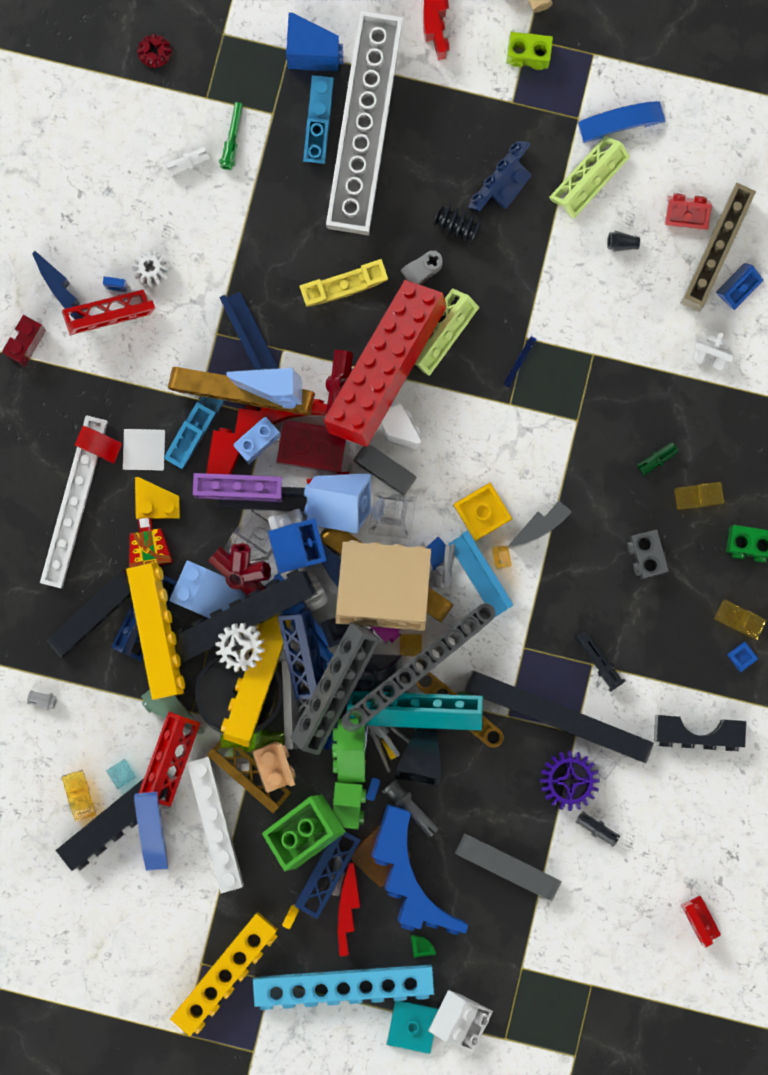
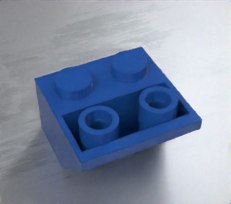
(296, 546)

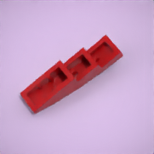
(348, 901)

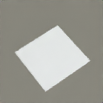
(143, 449)

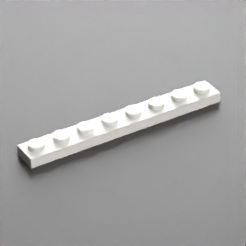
(71, 511)

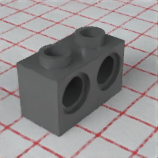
(654, 554)

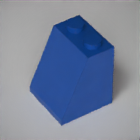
(312, 46)

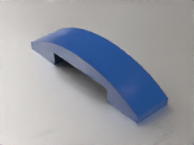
(621, 119)

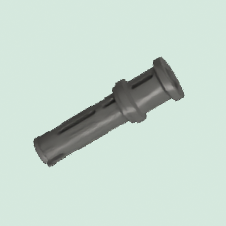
(403, 800)

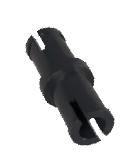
(597, 828)

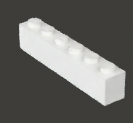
(215, 824)

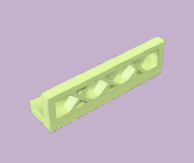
(593, 177)
(447, 331)

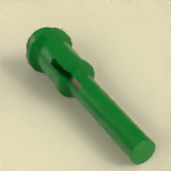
(229, 150)

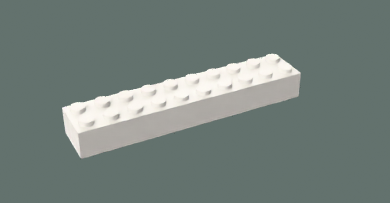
(364, 122)

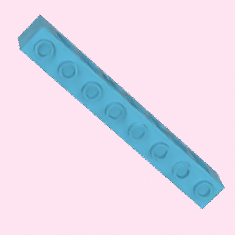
(263, 984)

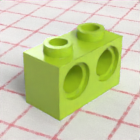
(529, 44)

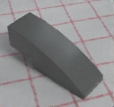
(541, 525)

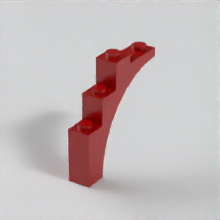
(222, 452)

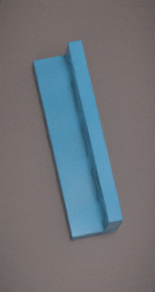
(480, 573)

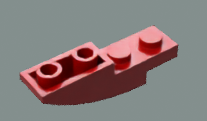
(433, 25)

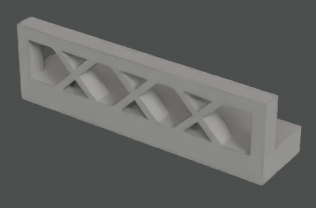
(292, 707)

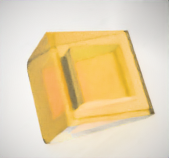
(501, 557)
(410, 644)

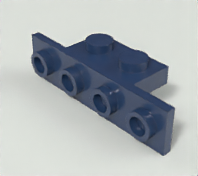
(505, 181)

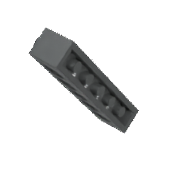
(334, 688)

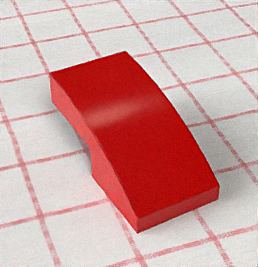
(98, 444)

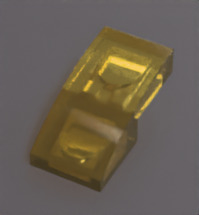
(699, 496)
(740, 619)
(78, 795)

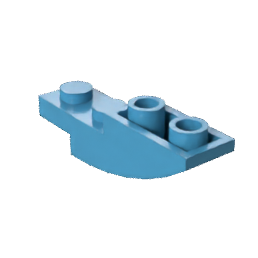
(318, 119)

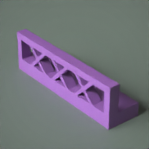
(237, 487)

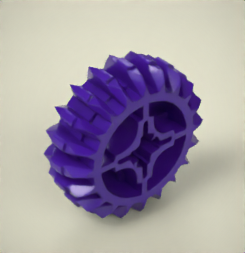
(569, 790)

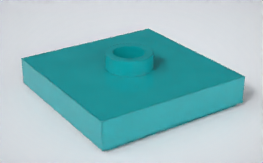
(411, 1026)

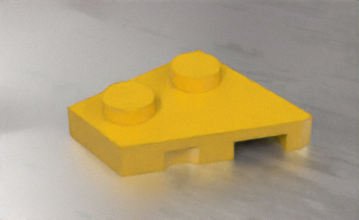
(155, 501)

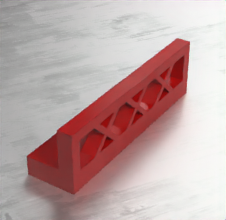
(109, 316)
(165, 757)

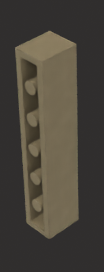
(718, 247)

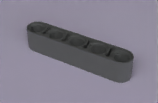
(508, 867)

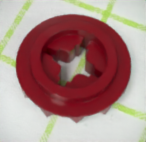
(151, 59)

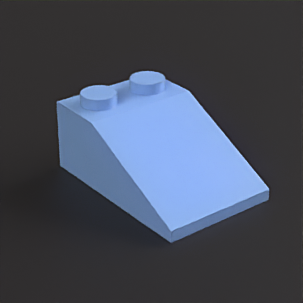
(275, 385)
(203, 591)

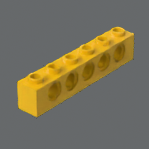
(183, 1015)

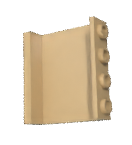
(383, 585)

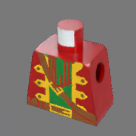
(148, 546)

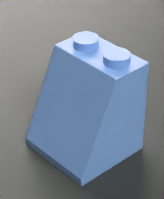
(339, 501)

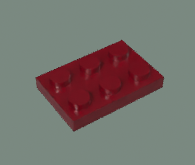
(310, 447)

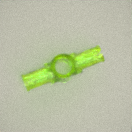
(258, 740)

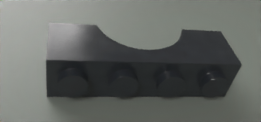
(672, 730)

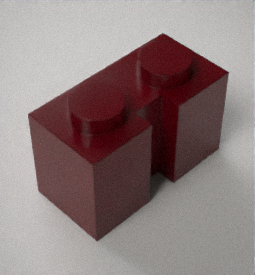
(26, 341)

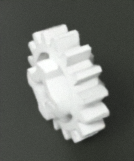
(237, 638)

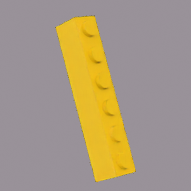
(155, 631)
(254, 686)

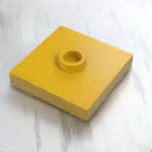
(482, 512)

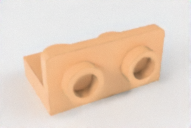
(273, 766)

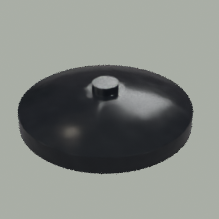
(217, 686)

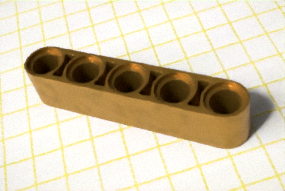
(487, 726)

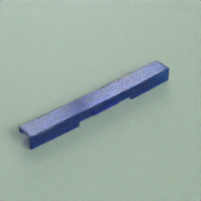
(519, 361)

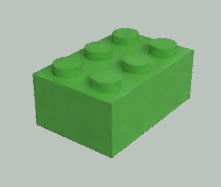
(303, 832)

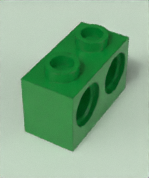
(751, 537)

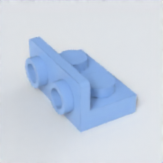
(257, 440)

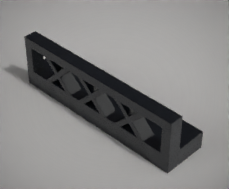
(292, 499)

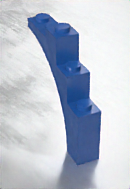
(416, 906)

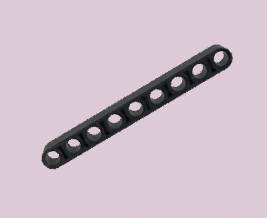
(559, 716)

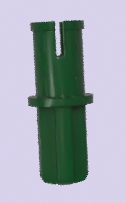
(657, 459)

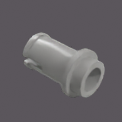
(42, 700)

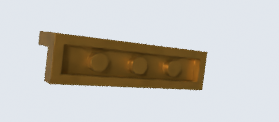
(243, 780)

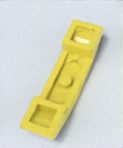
(345, 284)

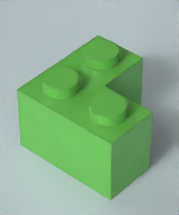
(349, 753)
(348, 803)

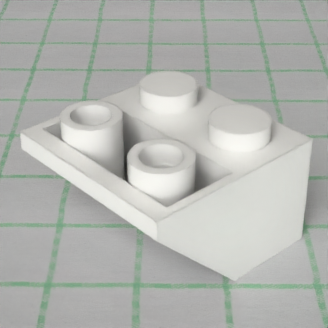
(399, 429)
(460, 1021)

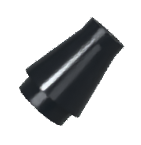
(621, 241)

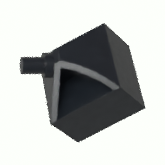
(378, 671)

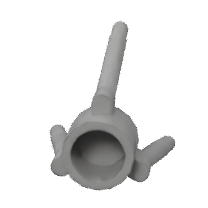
(442, 574)
(382, 731)

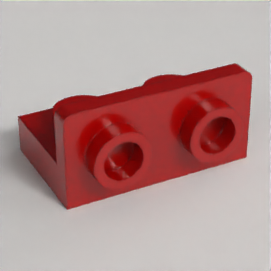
(688, 212)
(701, 921)

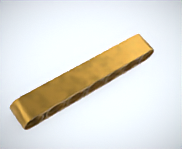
(222, 388)
(437, 605)

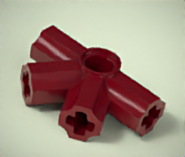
(340, 372)
(239, 571)

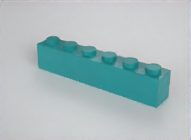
(426, 711)

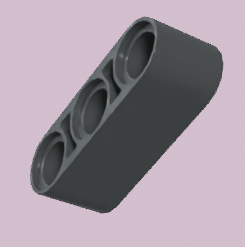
(385, 469)

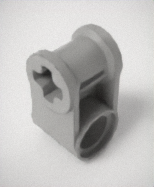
(419, 270)

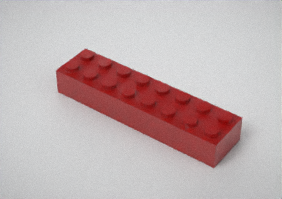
(385, 363)

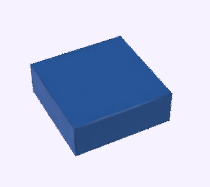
(115, 284)
(742, 656)
(373, 788)

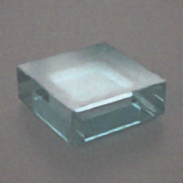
(121, 773)

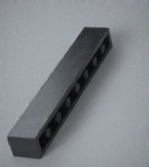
(252, 611)

